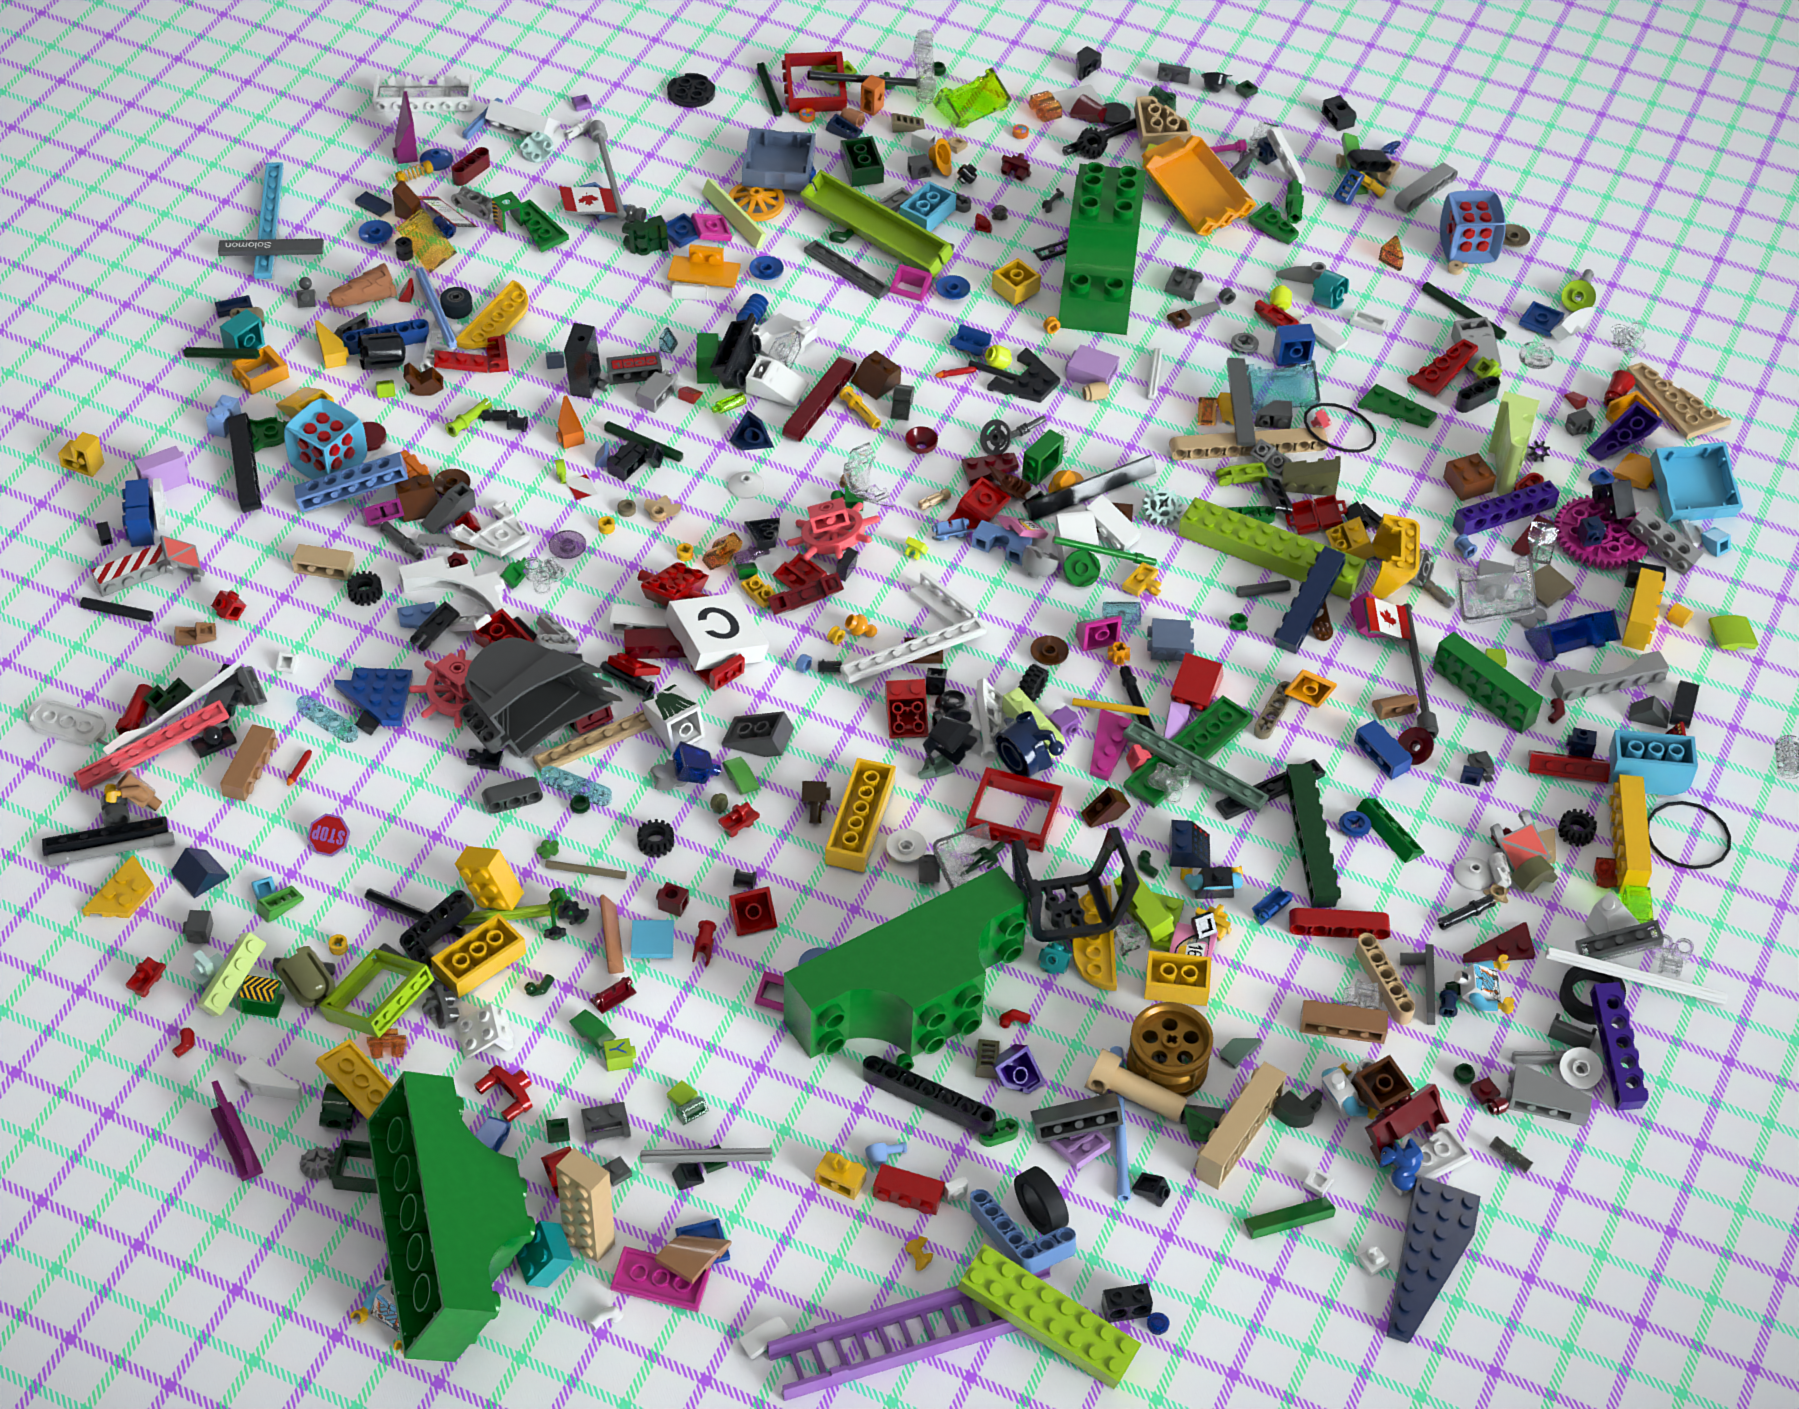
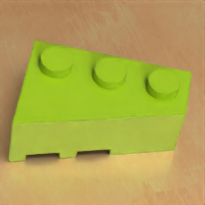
(1148, 911)

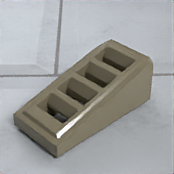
(906, 123)
(986, 1071)

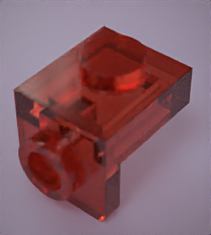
(1604, 872)

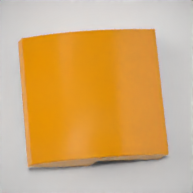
(1637, 469)

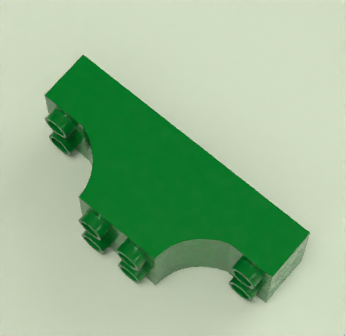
(1102, 248)
(912, 975)
(446, 1214)

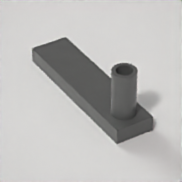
(1424, 958)

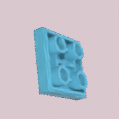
(652, 939)

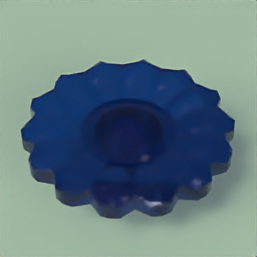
(1390, 147)

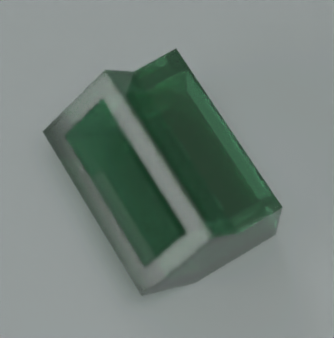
(692, 1104)

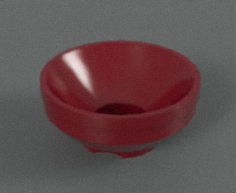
(921, 435)

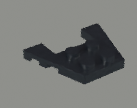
(1033, 383)

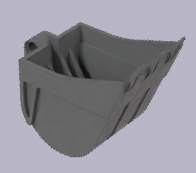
(528, 694)

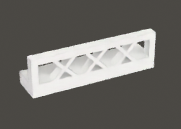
(941, 604)

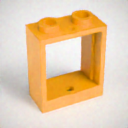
(267, 355)

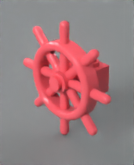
(831, 525)
(452, 673)

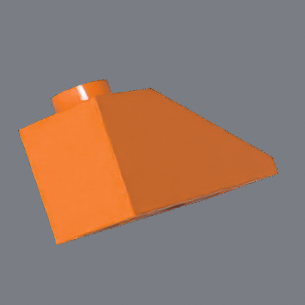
(569, 427)

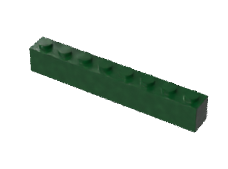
(1312, 836)

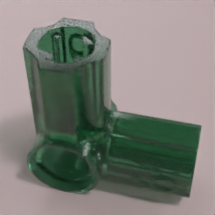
(1164, 97)

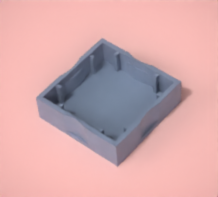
(778, 159)

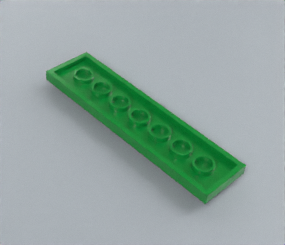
(1202, 737)

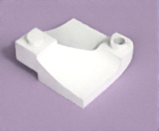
(782, 325)

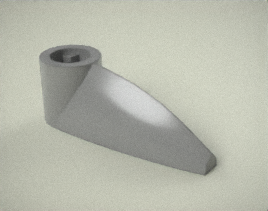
(1302, 274)

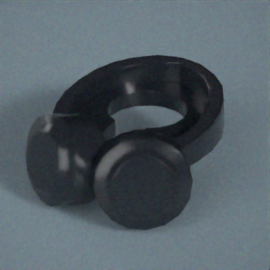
(942, 700)

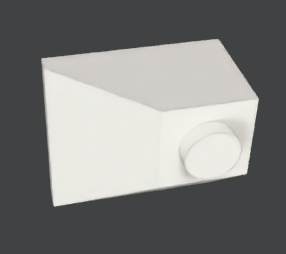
(1609, 915)

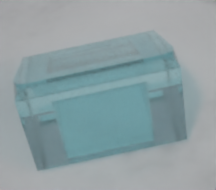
(667, 341)

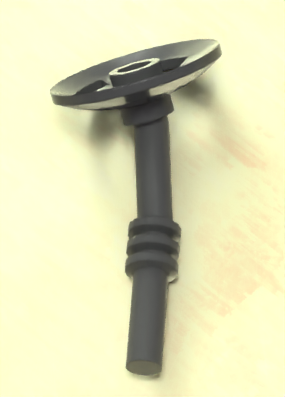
(1000, 437)

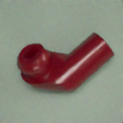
(1559, 710)

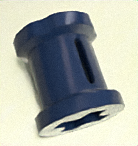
(1448, 1003)

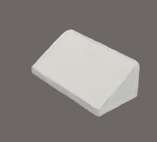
(689, 291)

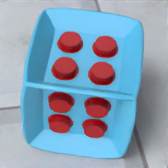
(324, 439)

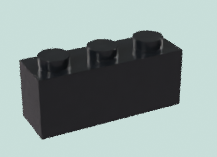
(227, 692)

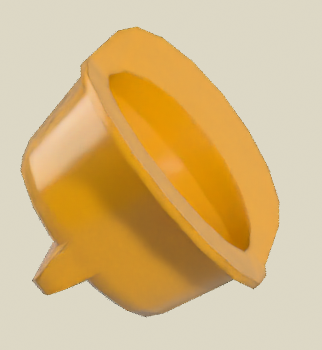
(941, 156)
(1063, 479)

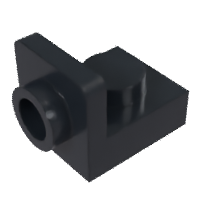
(935, 681)
(929, 869)
(1152, 1187)

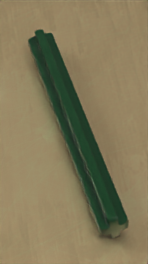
(1459, 307)

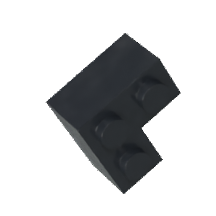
(1617, 499)

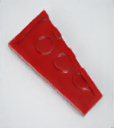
(1444, 368)

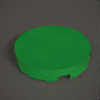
(1081, 568)

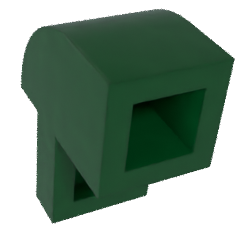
(165, 700)

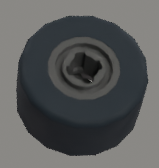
(456, 302)

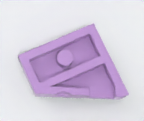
(1081, 1148)

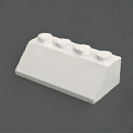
(520, 119)

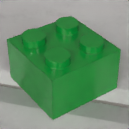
(706, 351)

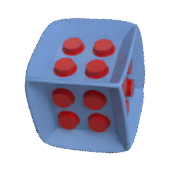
(1472, 226)

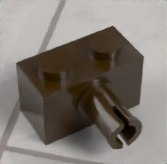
(816, 795)

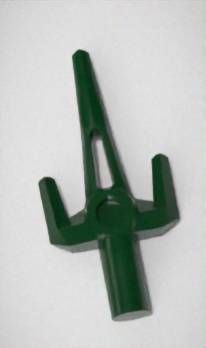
(987, 855)

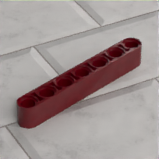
(819, 399)

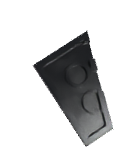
(763, 532)

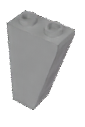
(1546, 1097)

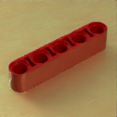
(1338, 923)

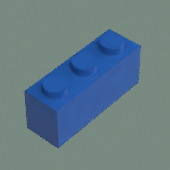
(1383, 749)

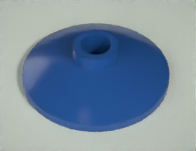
(438, 157)
(375, 231)
(766, 267)
(953, 287)

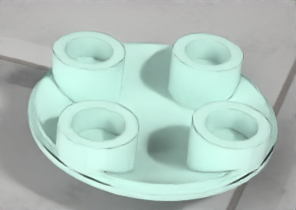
(537, 147)

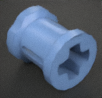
(1466, 547)

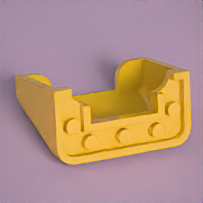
(1399, 544)

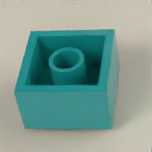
(243, 331)
(545, 1255)

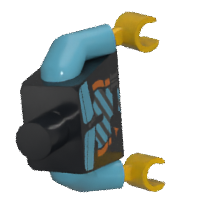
(1213, 881)

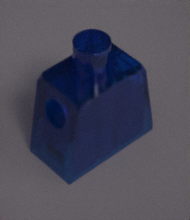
(694, 764)

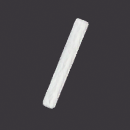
(1154, 373)

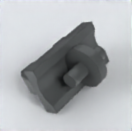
(438, 1005)

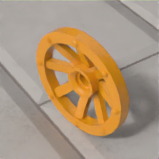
(755, 197)

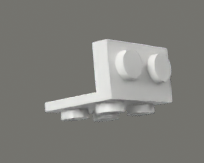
(483, 1029)

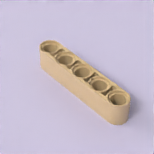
(1381, 970)

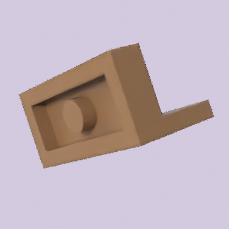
(1395, 706)

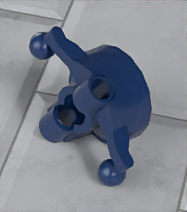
(1023, 747)

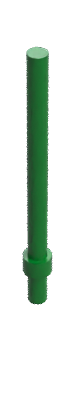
(1137, 558)

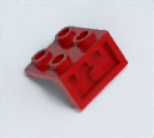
(721, 675)

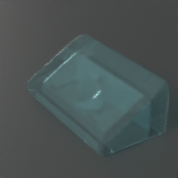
(1128, 611)

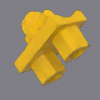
(1220, 920)

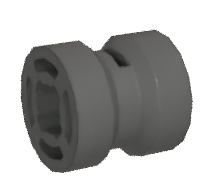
(635, 213)

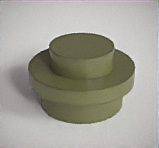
(719, 802)

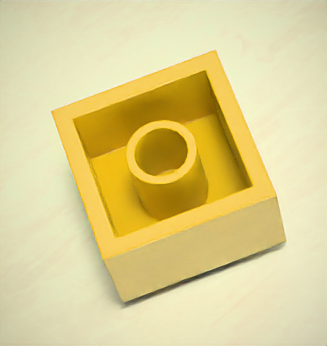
(1016, 281)

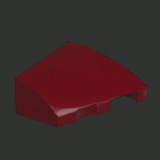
(1088, 109)

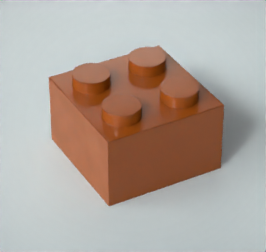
(1469, 476)

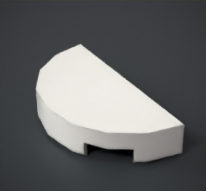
(1691, 532)

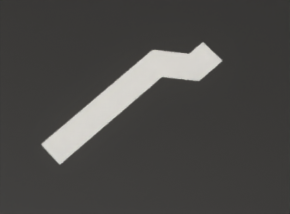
(135, 735)

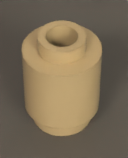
(1095, 391)

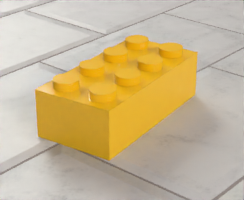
(1643, 609)
(478, 955)

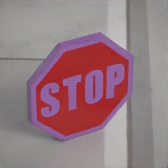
(328, 835)

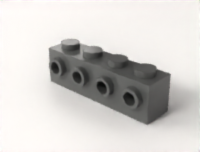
(1076, 1117)

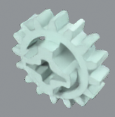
(1156, 499)

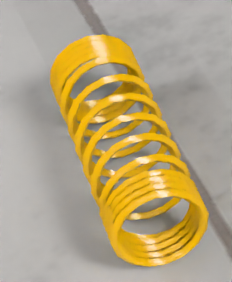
(427, 167)

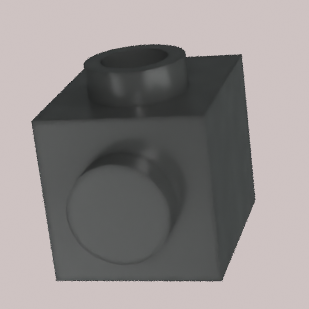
(198, 926)

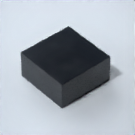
(847, 563)

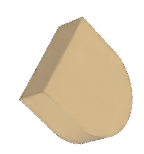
(957, 144)

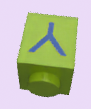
(619, 1054)

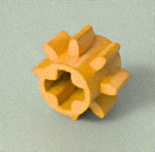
(1118, 653)

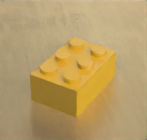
(489, 878)
(1177, 978)

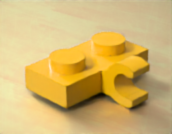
(1141, 579)

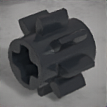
(967, 174)
(1543, 448)

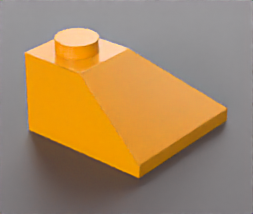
(1310, 688)

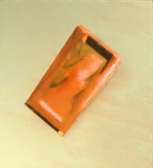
(1392, 254)
(1207, 411)

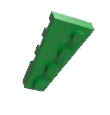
(541, 227)
(1386, 401)

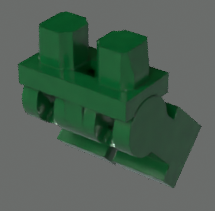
(646, 236)

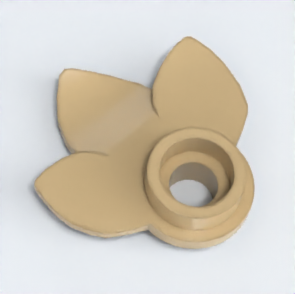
(661, 509)

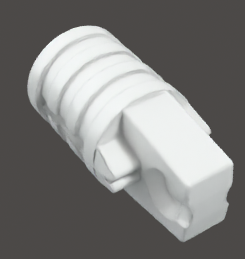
(1500, 869)

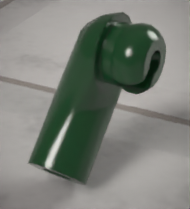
(841, 237)

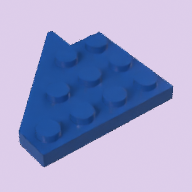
(379, 692)

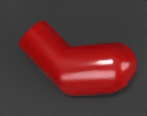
(187, 1042)

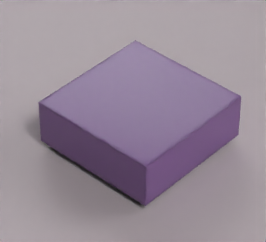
(581, 102)

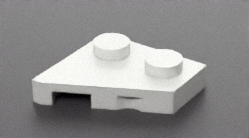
(159, 503)

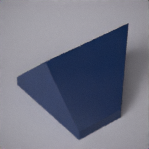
(751, 433)

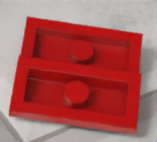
(798, 572)

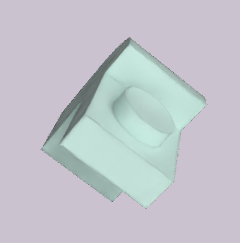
(205, 967)

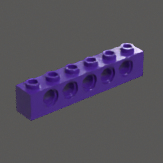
(1506, 508)
(1624, 1096)

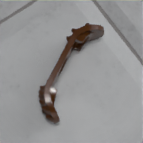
(1322, 625)

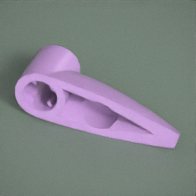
(1176, 719)

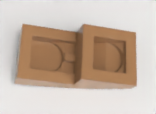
(201, 633)

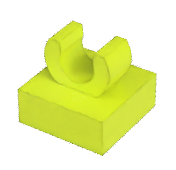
(917, 546)

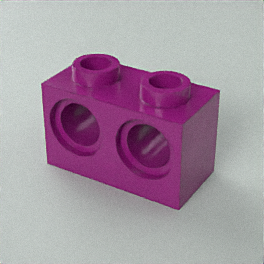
(382, 512)

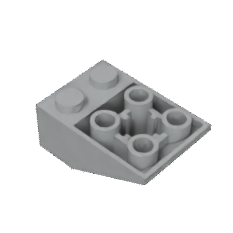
(1480, 333)

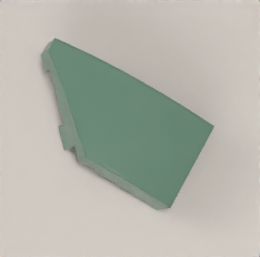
(941, 768)
(1238, 1050)

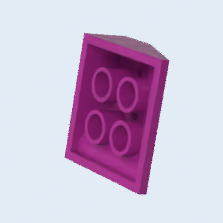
(405, 140)

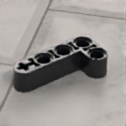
(455, 906)

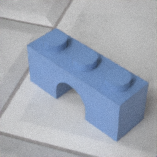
(990, 535)

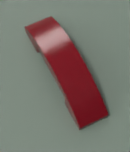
(805, 594)

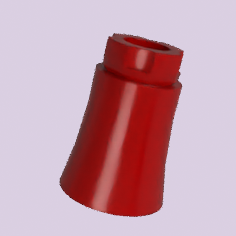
(1619, 386)

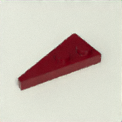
(1514, 943)

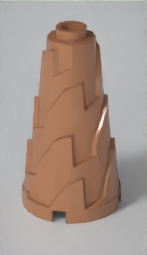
(372, 285)

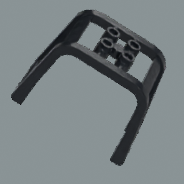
(1033, 891)

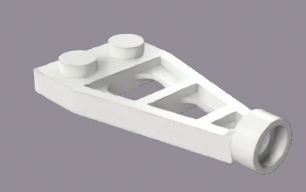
(434, 332)
(989, 698)

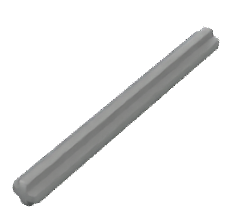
(706, 1155)

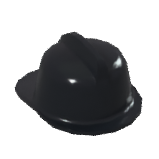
(1215, 81)

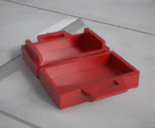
(1324, 510)

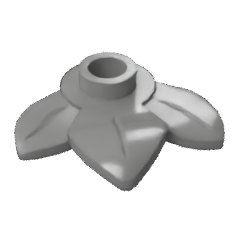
(1530, 621)
(666, 775)

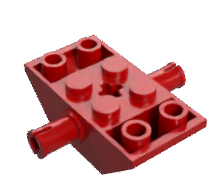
(673, 584)

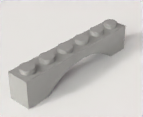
(1576, 684)

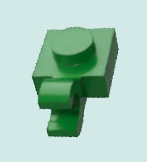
(513, 573)

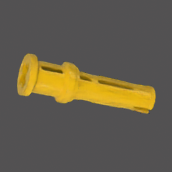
(855, 403)

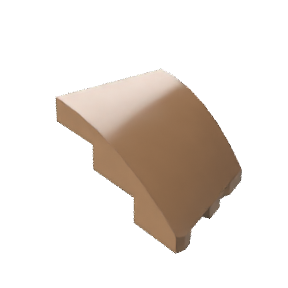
(691, 1255)

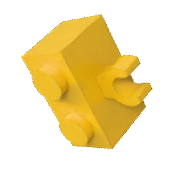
(840, 1175)

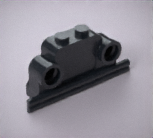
(736, 354)

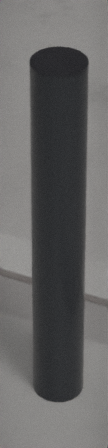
(992, 370)

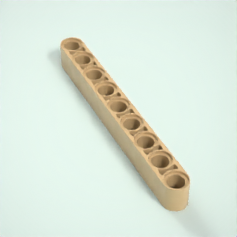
(1225, 445)

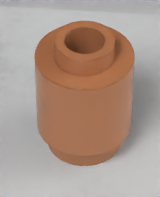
(853, 116)

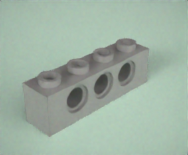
(1664, 540)

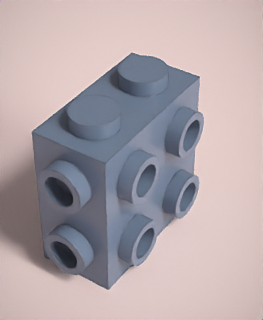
(1170, 639)

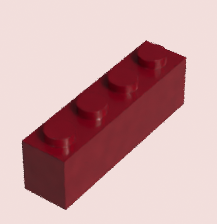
(652, 644)

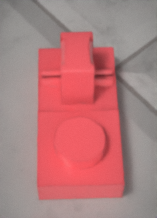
(1321, 419)

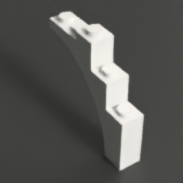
(437, 575)

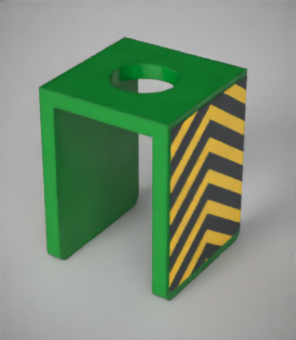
(500, 208)
(260, 996)

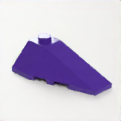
(1628, 429)

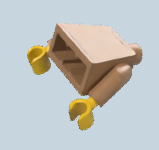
(135, 789)

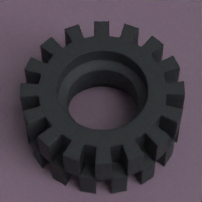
(1093, 135)
(364, 580)
(1034, 681)
(1580, 819)
(655, 847)

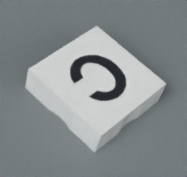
(715, 630)

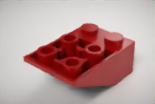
(906, 708)

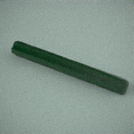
(769, 89)
(222, 353)
(644, 441)

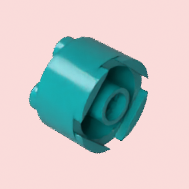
(1330, 289)

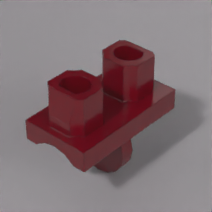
(1017, 164)

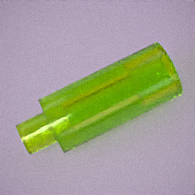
(729, 403)

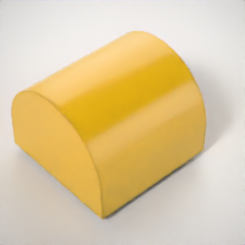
(1679, 615)

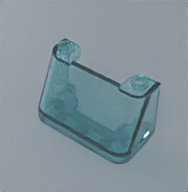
(1284, 384)

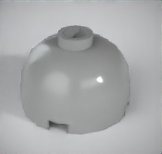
(1039, 562)
(1425, 568)

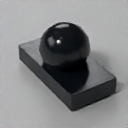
(213, 740)

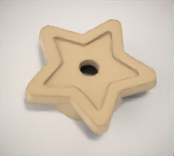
(1500, 890)

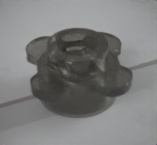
(999, 212)

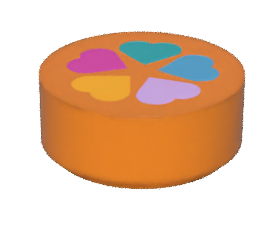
(807, 115)
(1020, 131)

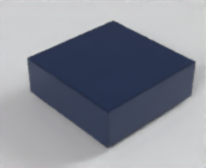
(1471, 775)

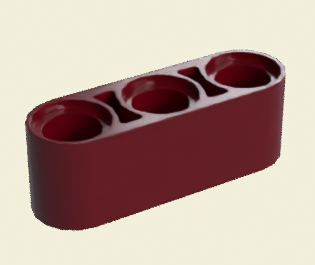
(470, 166)

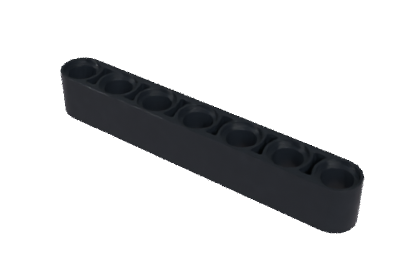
(244, 462)
(929, 1095)

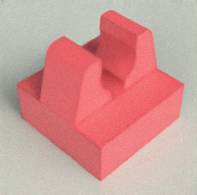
(1137, 757)

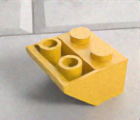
(1351, 539)

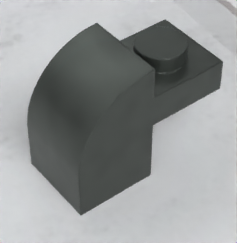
(902, 401)
(1294, 1111)

